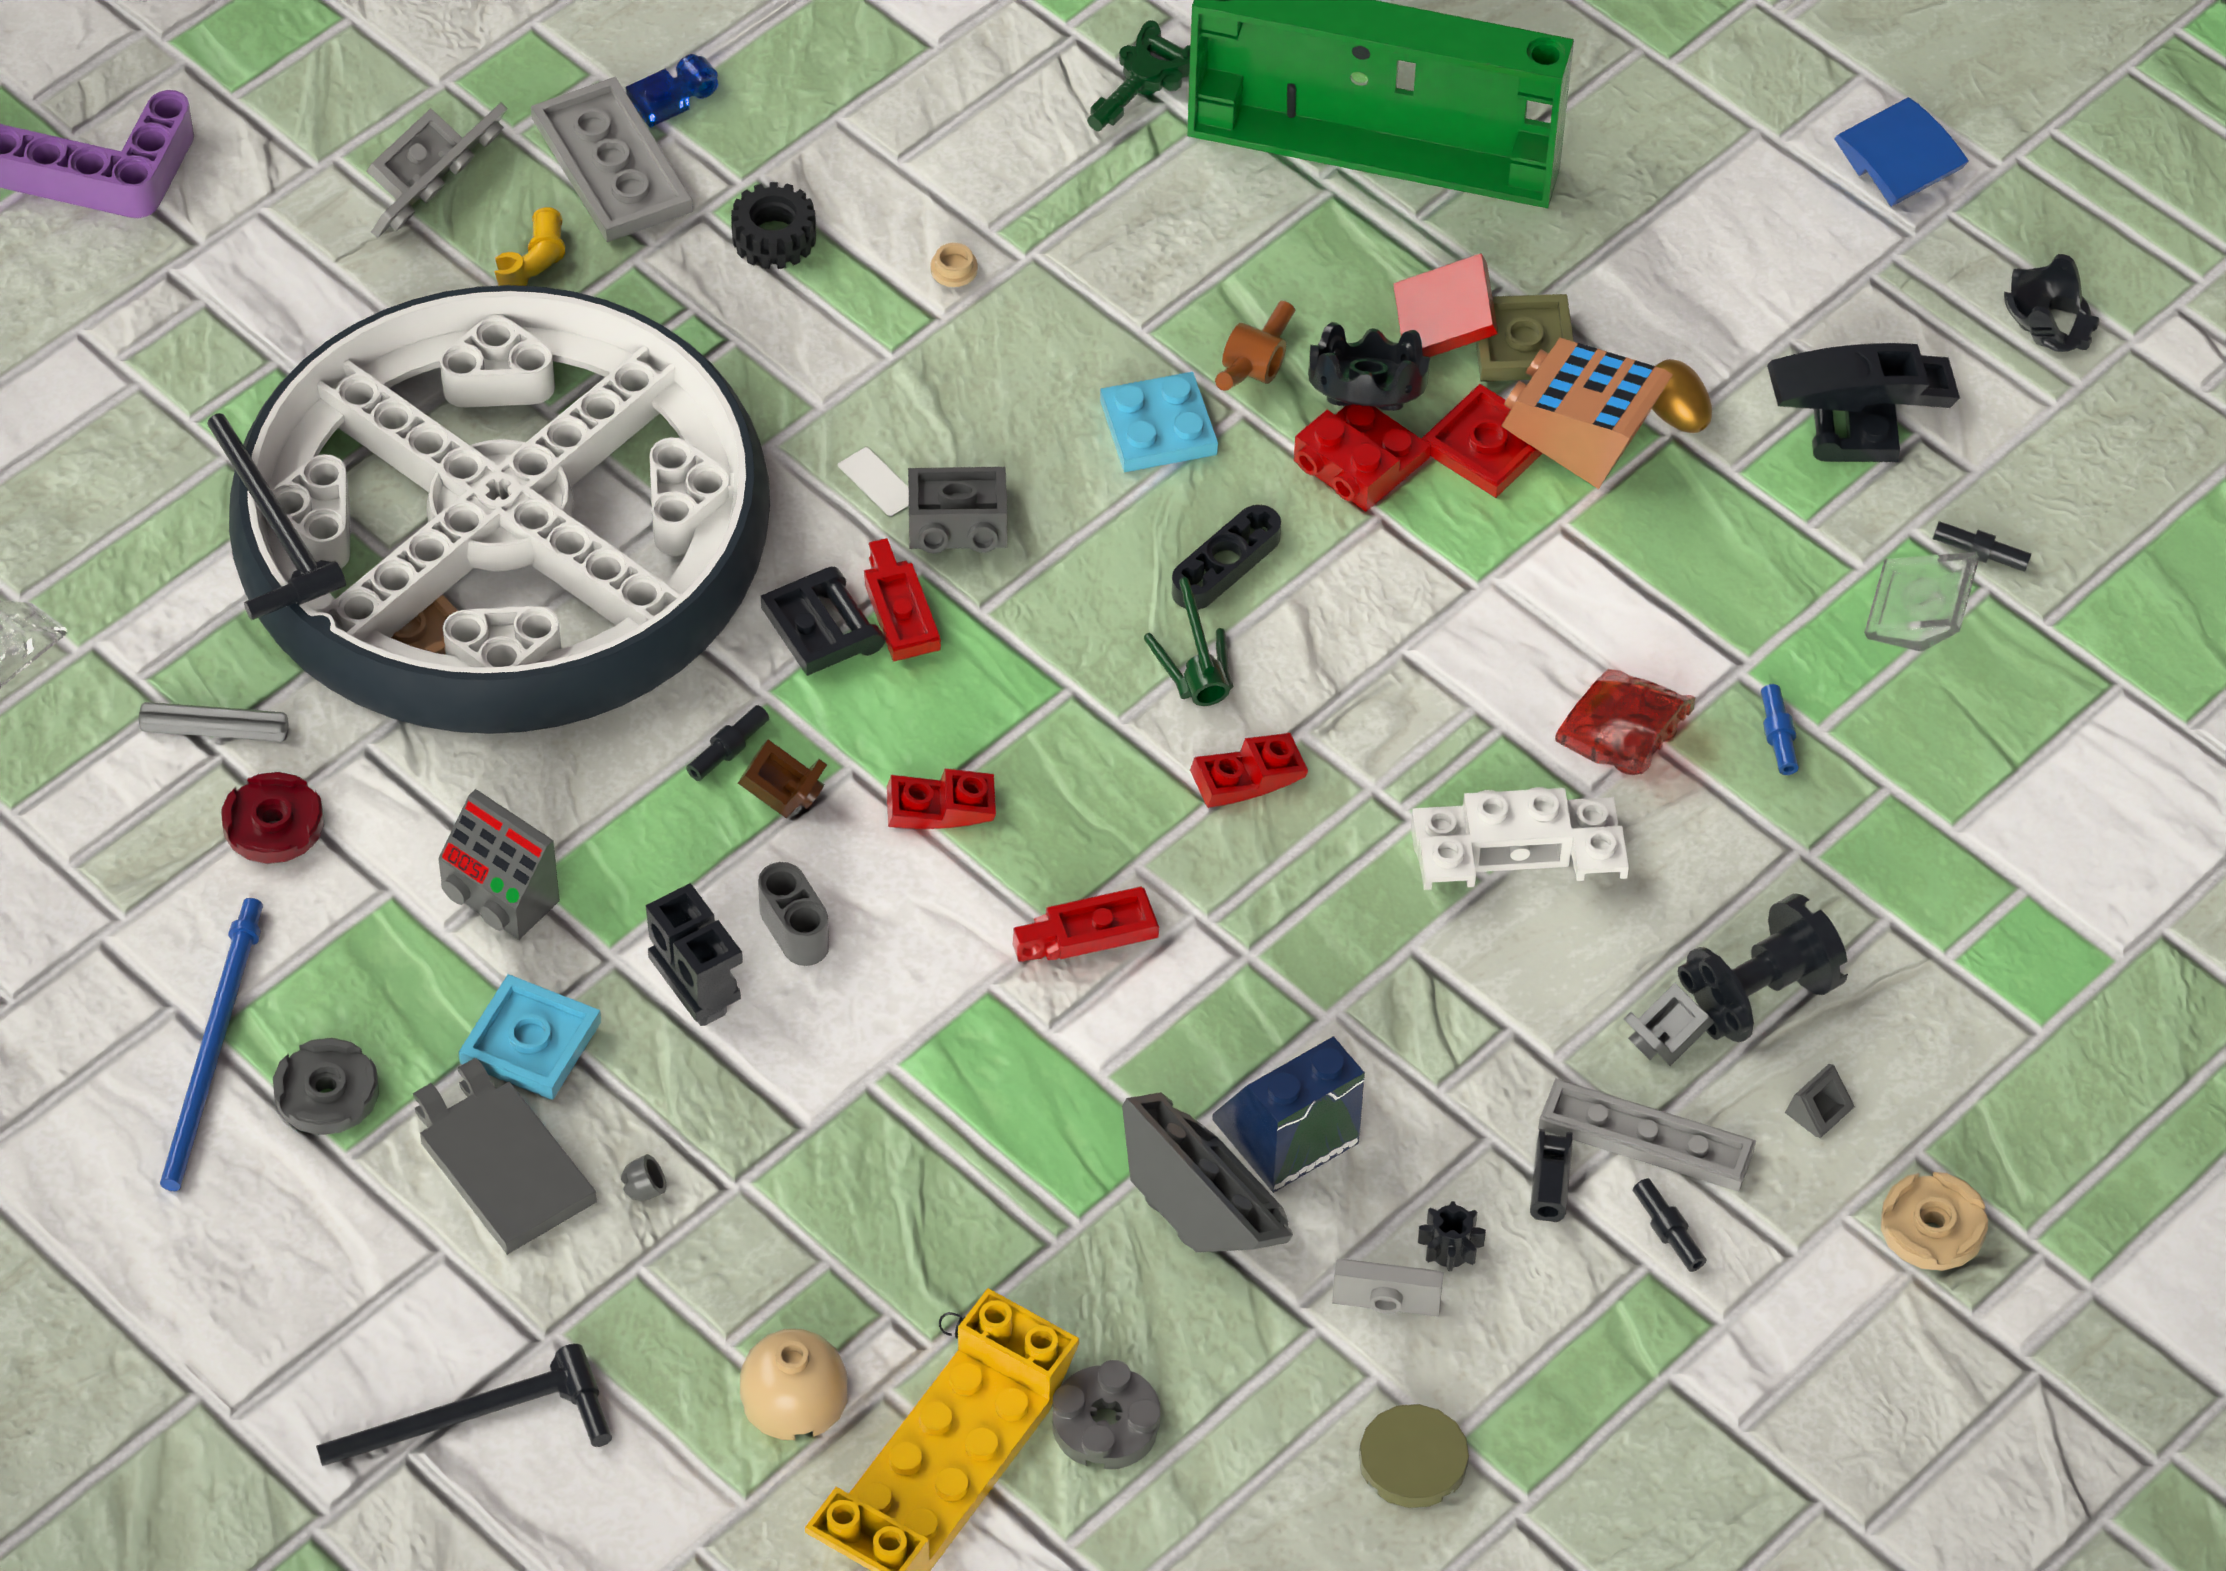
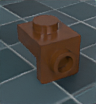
(782, 779)

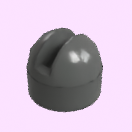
(643, 1179)

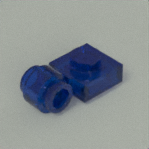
(665, 97)

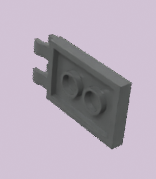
(501, 1159)

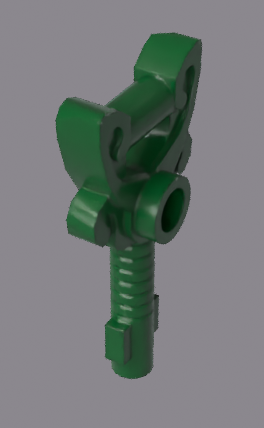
(1143, 74)

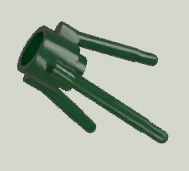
(1205, 678)

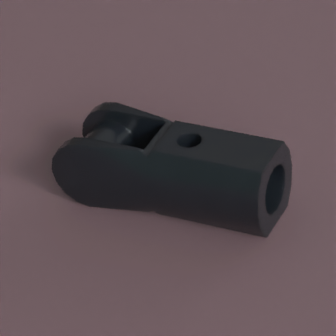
(1551, 1177)

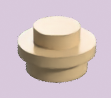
(954, 265)

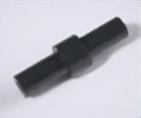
(1983, 544)
(727, 743)
(1669, 1225)

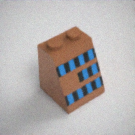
(1583, 406)

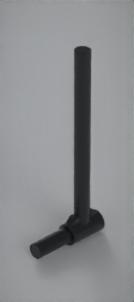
(311, 578)
(568, 1376)

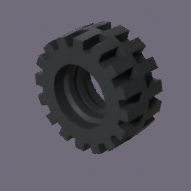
(773, 245)

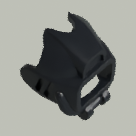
(2049, 288)

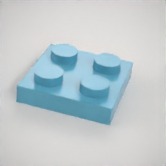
(1158, 421)
(531, 1036)

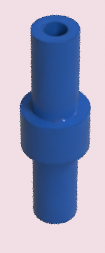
(1779, 729)

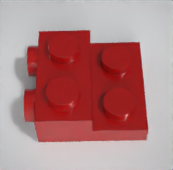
(1359, 453)

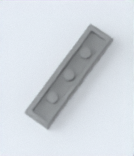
(1647, 1134)

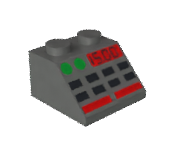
(499, 866)

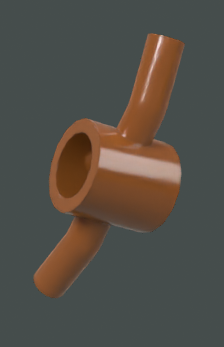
(1255, 351)

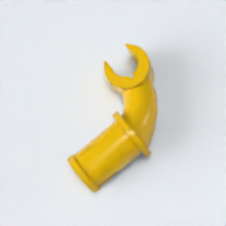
(543, 250)

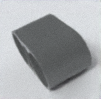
(793, 913)

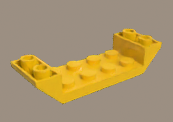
(951, 1441)

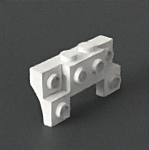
(1518, 833)

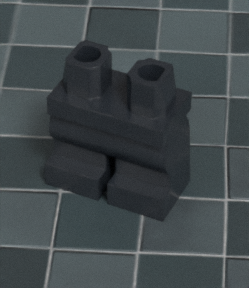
(693, 953)

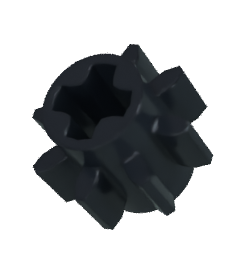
(1451, 1236)

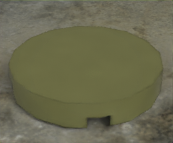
(1413, 1455)

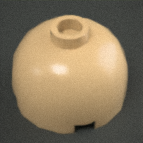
(793, 1384)

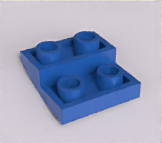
(1901, 150)

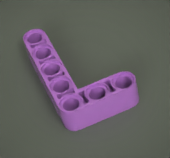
(99, 177)

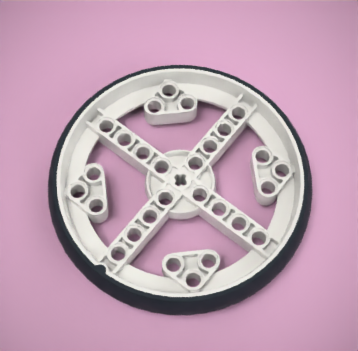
(505, 508)

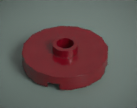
(268, 799)

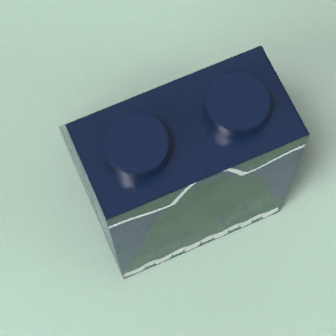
(1297, 1114)

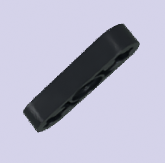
(1232, 538)

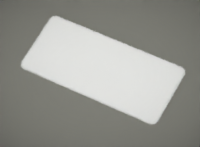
(876, 481)

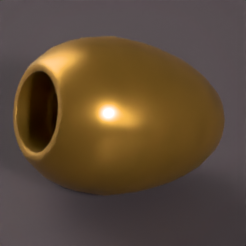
(1684, 399)

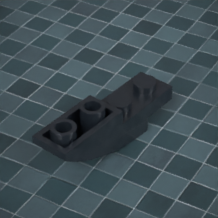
(1860, 374)

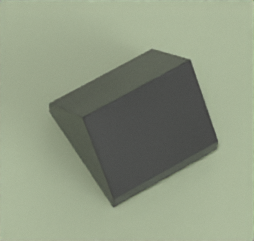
(1821, 1102)

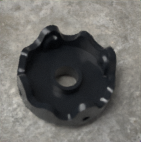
(1368, 370)

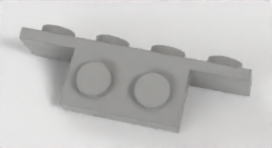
(422, 157)

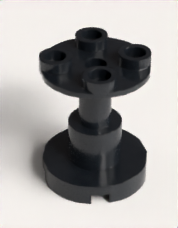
(1799, 949)

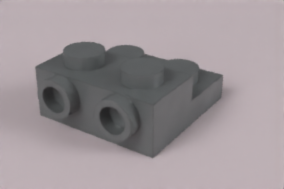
(957, 508)

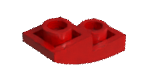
(1255, 770)
(954, 801)

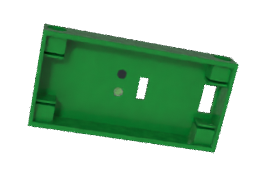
(1453, 132)

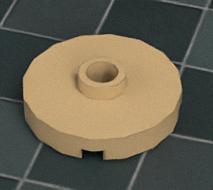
(1936, 1200)

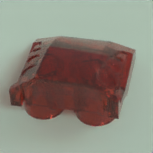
(1623, 721)

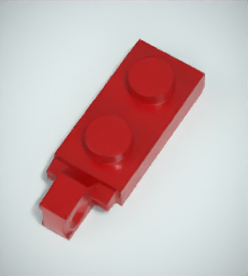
(899, 604)
(1087, 926)

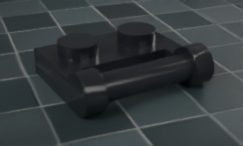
(1870, 435)
(811, 630)

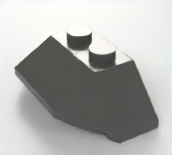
(1198, 1180)

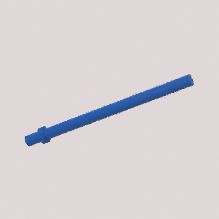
(243, 934)

